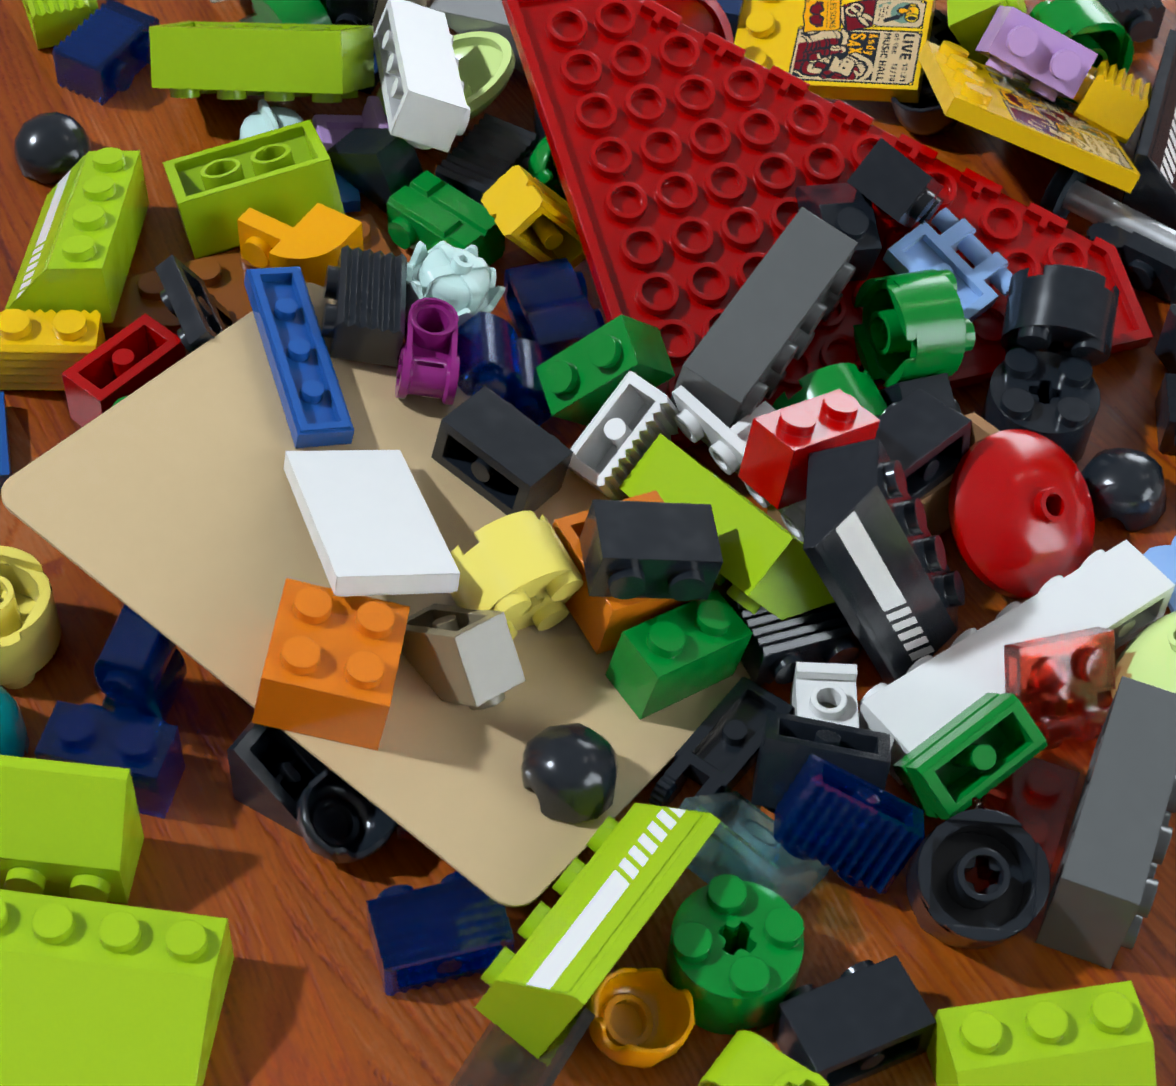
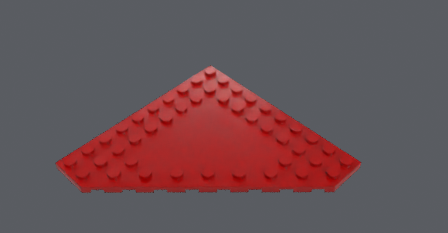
(691, 168)

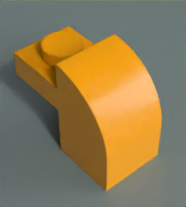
(309, 244)

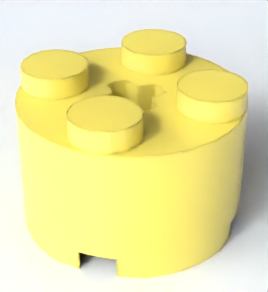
(518, 571)
(27, 618)

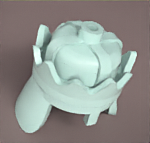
(454, 277)

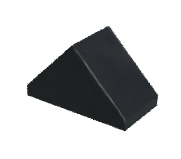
(375, 163)
(271, 773)

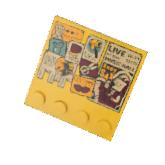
(841, 45)
(1021, 117)

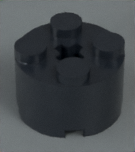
(1061, 313)
(1044, 396)
(1003, 856)

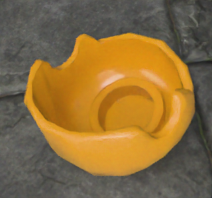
(639, 1017)

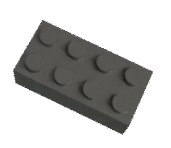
(770, 319)
(1117, 830)

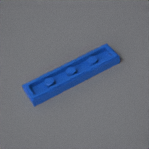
(298, 357)

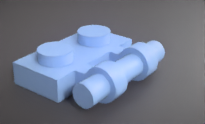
(928, 250)

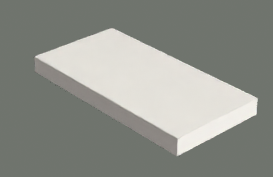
(370, 523)

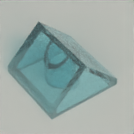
(747, 849)

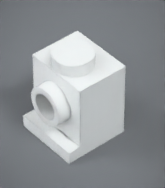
(826, 692)

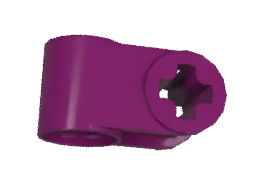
(429, 352)

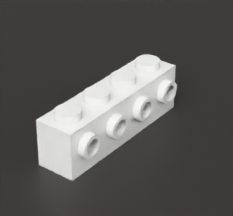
(420, 76)

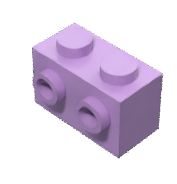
(1036, 52)

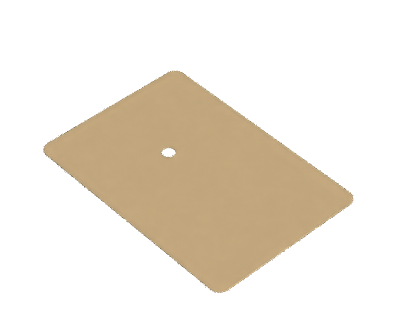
(196, 528)

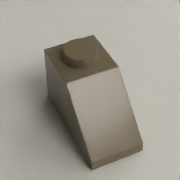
(463, 654)

